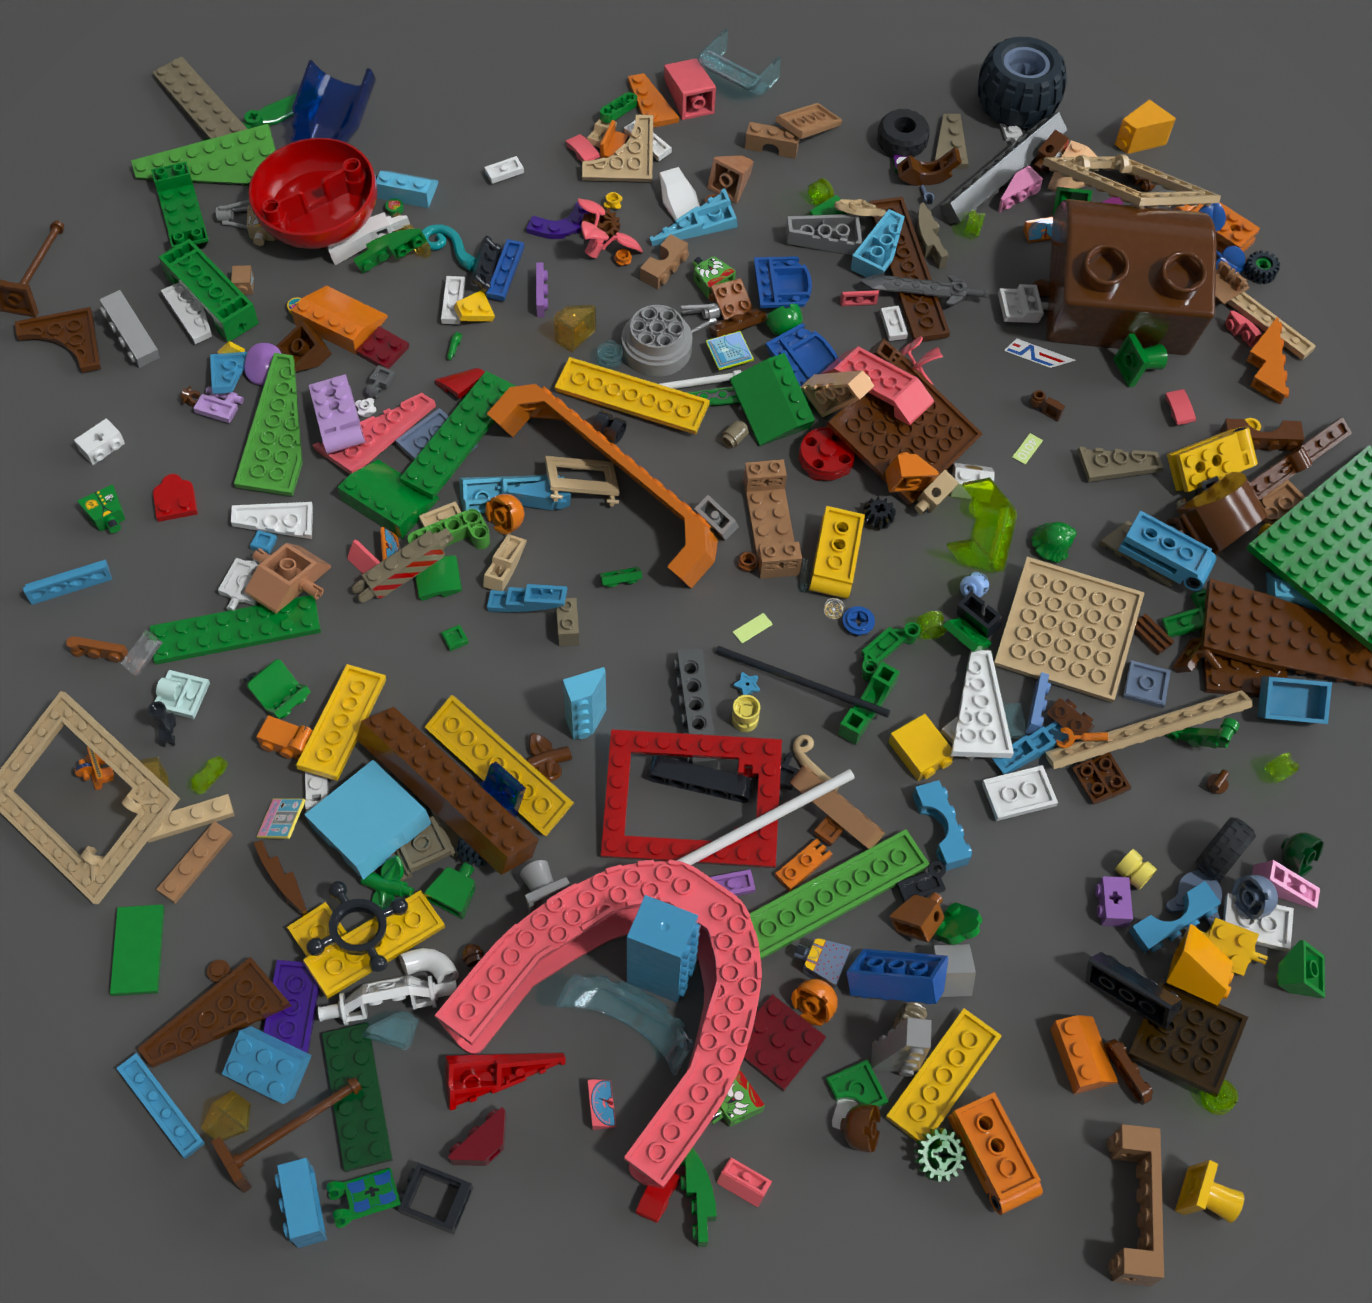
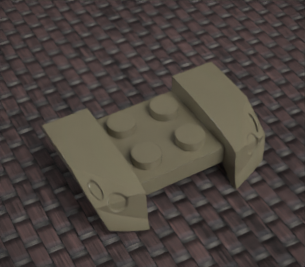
(428, 847)

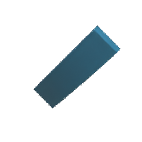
(527, 599)
(1031, 747)

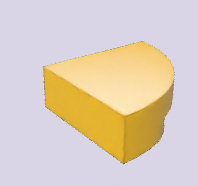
(230, 347)

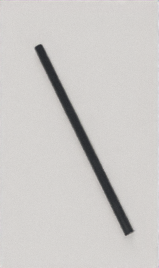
(803, 681)

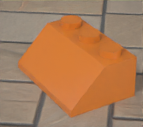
(1083, 1053)

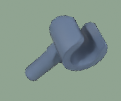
(927, 195)

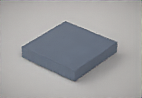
(1146, 684)

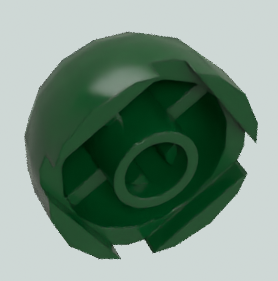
(1300, 852)

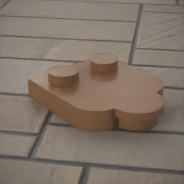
(1281, 501)

